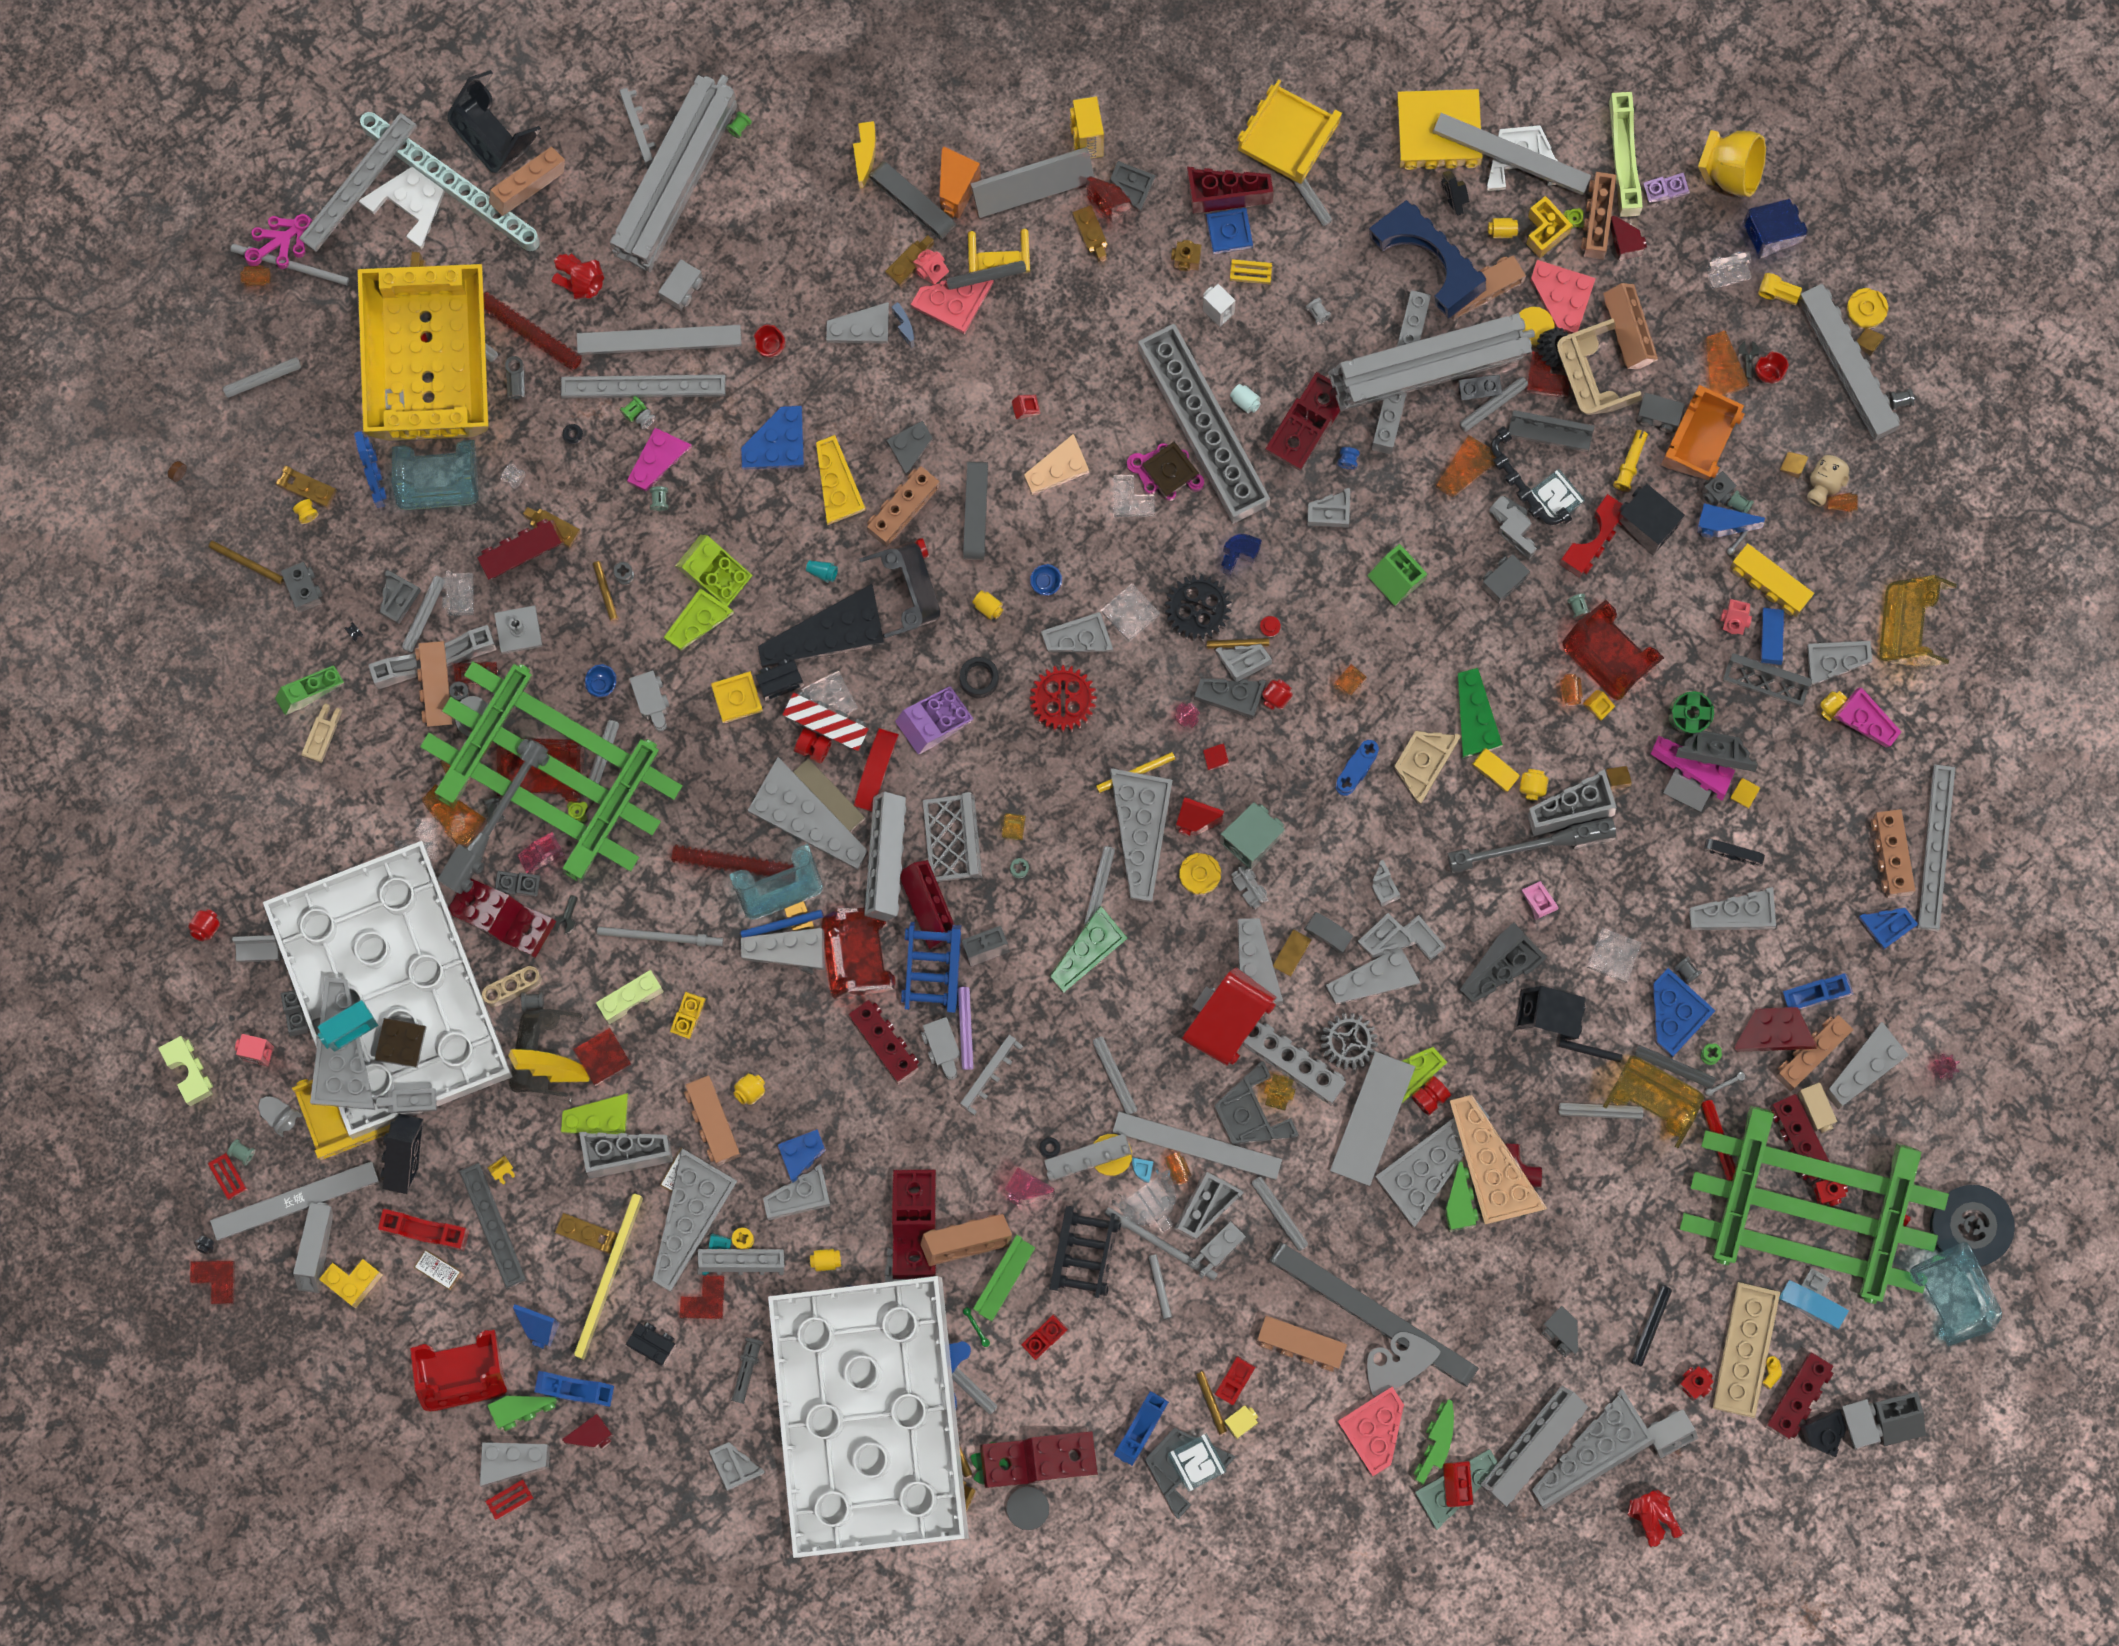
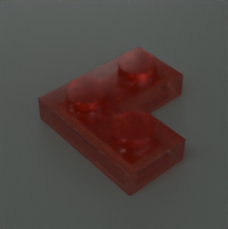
(1544, 383)
(220, 1275)
(709, 1305)

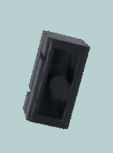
(779, 679)
(651, 1344)

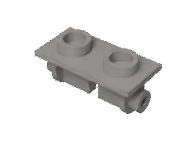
(1246, 879)

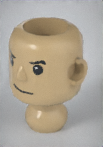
(1827, 479)

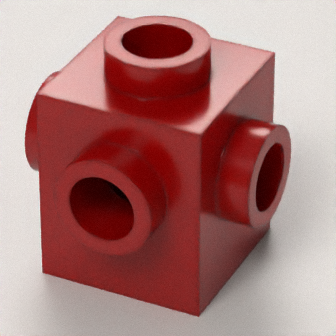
(1825, 1196)
(1689, 1386)

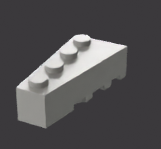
(1574, 806)

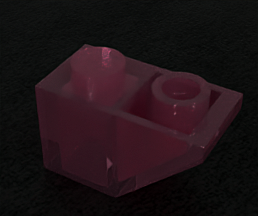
(540, 853)

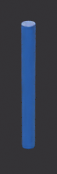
(782, 924)

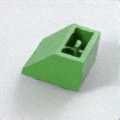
(1397, 575)

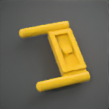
(992, 259)

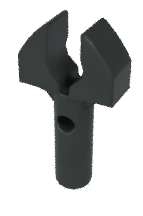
(1748, 358)
(567, 916)

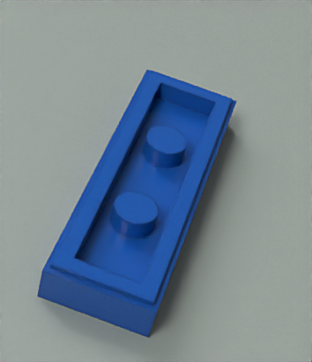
(1772, 636)

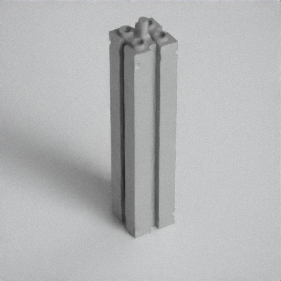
(674, 172)
(1430, 361)

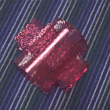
(1187, 715)
(1947, 1061)

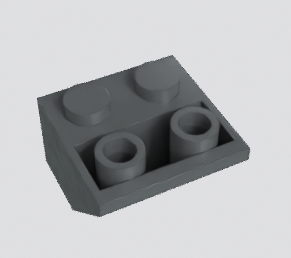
(1563, 1331)
(1900, 1418)

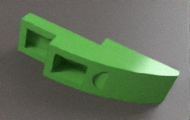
(1441, 1435)

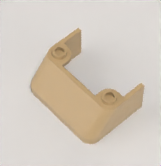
(1573, 353)

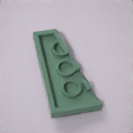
(1433, 1494)

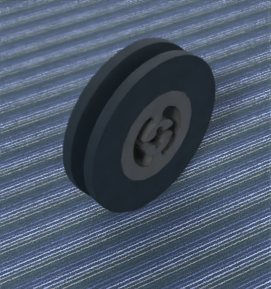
(1987, 1203)

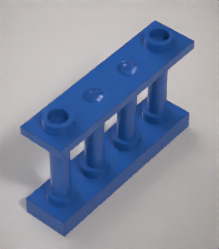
(949, 978)

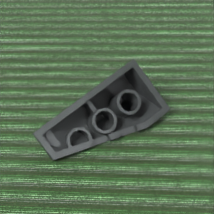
(1506, 959)

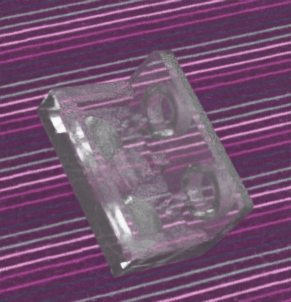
(1729, 270)
(459, 593)

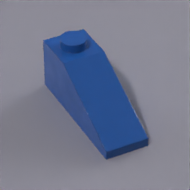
(1723, 522)

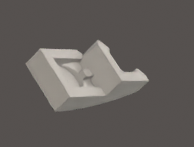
(1384, 886)

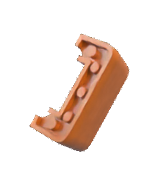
(1703, 434)

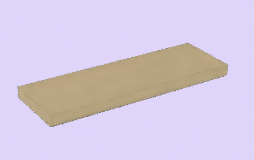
(1746, 1350)

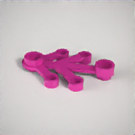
(279, 238)
(1145, 479)

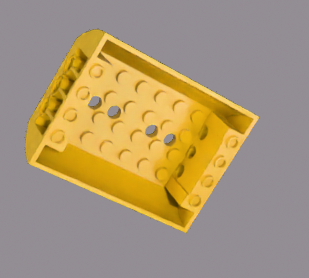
(398, 358)

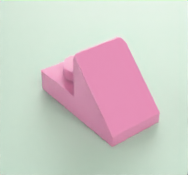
(1539, 900)

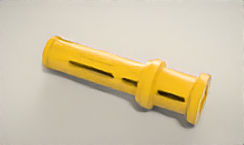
(1629, 469)

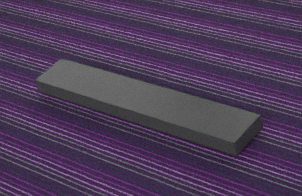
(493, 1226)

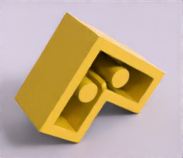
(1551, 227)
(351, 1287)

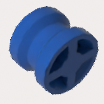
(1348, 458)

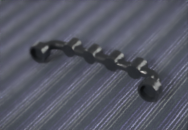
(1524, 493)

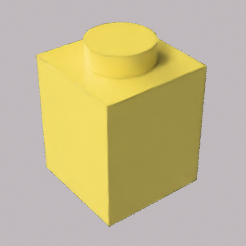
(1241, 1421)

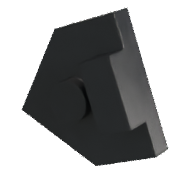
(1455, 191)
(1825, 1431)

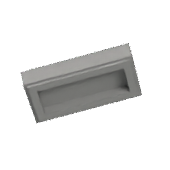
(1426, 939)

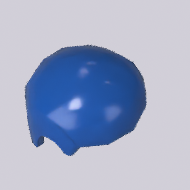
(1046, 580)
(600, 681)

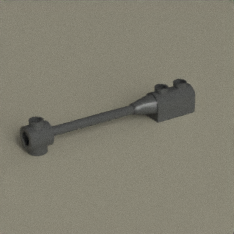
(1576, 836)
(467, 860)

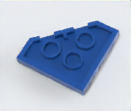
(776, 442)
(373, 474)
(1677, 1012)

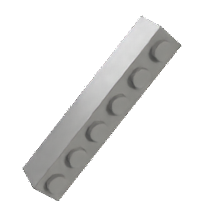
(885, 856)
(1534, 1446)

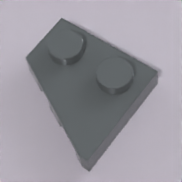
(397, 597)

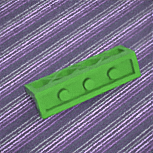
(1004, 1278)

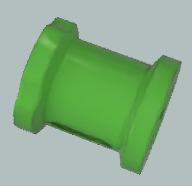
(738, 124)
(636, 402)
(1708, 1048)

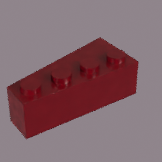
(1227, 190)

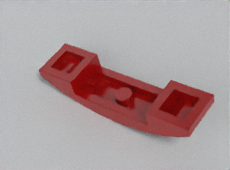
(875, 769)

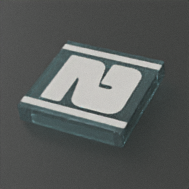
(1557, 493)
(1197, 1462)

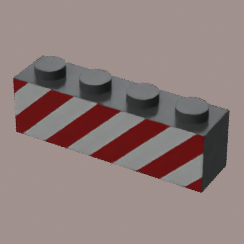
(826, 722)

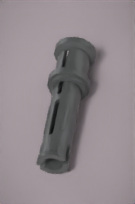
(749, 1359)

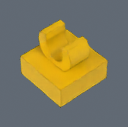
(500, 1168)

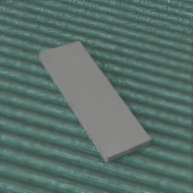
(1032, 182)
(1372, 1118)

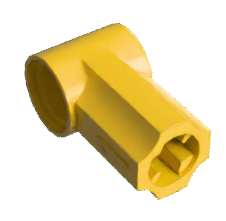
(1774, 288)

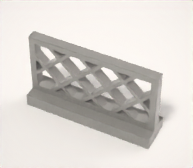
(969, 831)

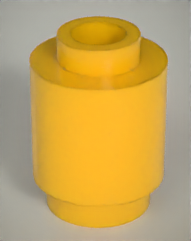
(1503, 228)
(988, 605)
(825, 1260)

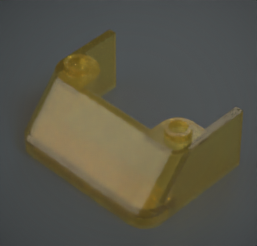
(1904, 621)
(1657, 1093)

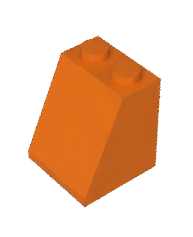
(956, 181)

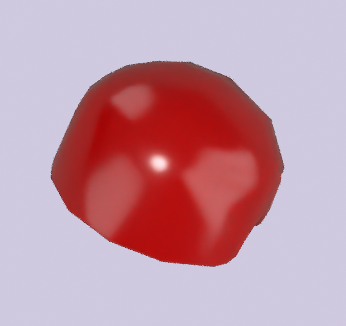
(769, 341)
(1772, 368)

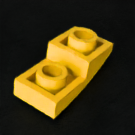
(1496, 770)
(688, 1015)

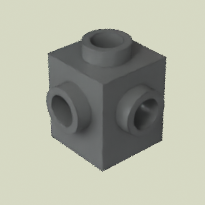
(1718, 489)

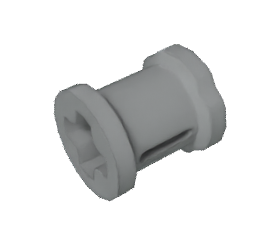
(1318, 311)

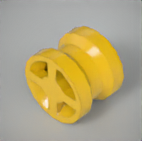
(305, 511)
(743, 1241)

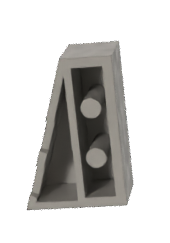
(1205, 1205)
(511, 1460)

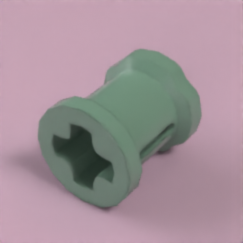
(659, 498)
(1740, 503)
(1579, 606)
(241, 1152)

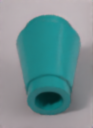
(822, 570)

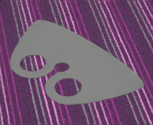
(1411, 1363)

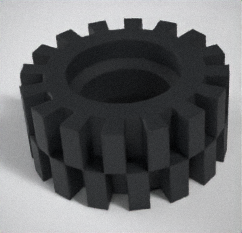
(1548, 346)

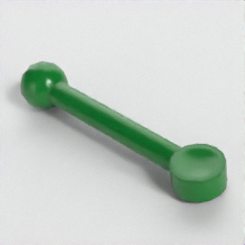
(967, 1312)

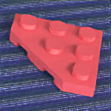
(1562, 294)
(954, 306)
(1375, 1429)

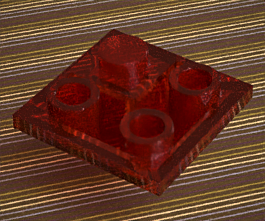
(1108, 197)

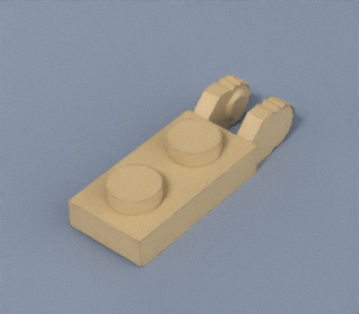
(321, 735)

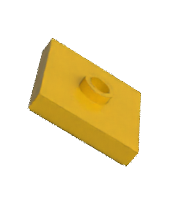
(736, 697)

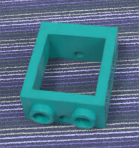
(346, 1026)

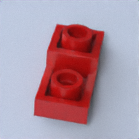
(1044, 1337)

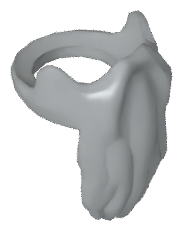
(278, 1114)

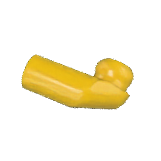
(1774, 1372)

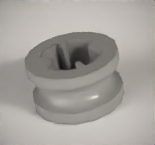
(645, 419)

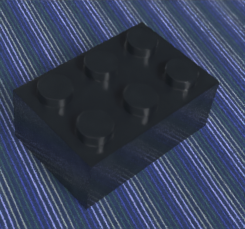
(402, 1153)

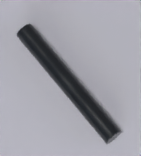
(1590, 1050)

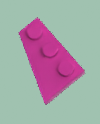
(657, 456)
(1868, 718)

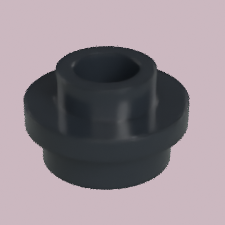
(572, 428)
(1049, 1141)
(204, 1245)

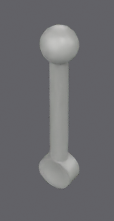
(1730, 551)
(1740, 1077)

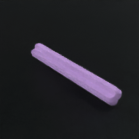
(965, 1028)

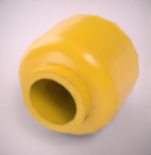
(1832, 704)
(1533, 784)
(749, 1089)

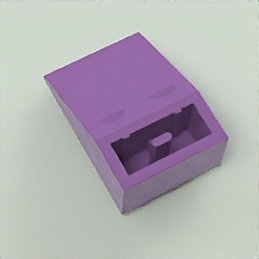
(933, 719)

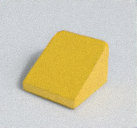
(1598, 704)
(1745, 793)

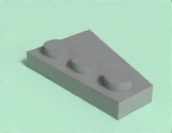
(1837, 658)
(803, 1195)

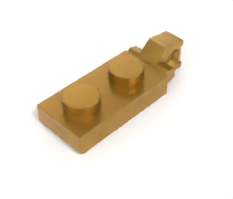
(1091, 231)
(904, 267)
(567, 530)

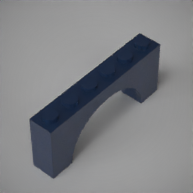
(1408, 226)

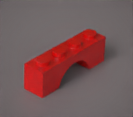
(1579, 556)
(423, 1230)

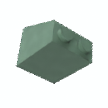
(1252, 835)

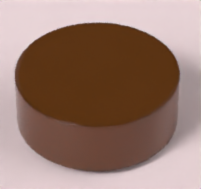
(177, 471)

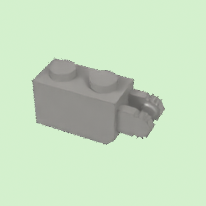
(649, 698)
(943, 1046)
(1219, 1248)

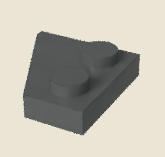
(1133, 183)
(909, 445)

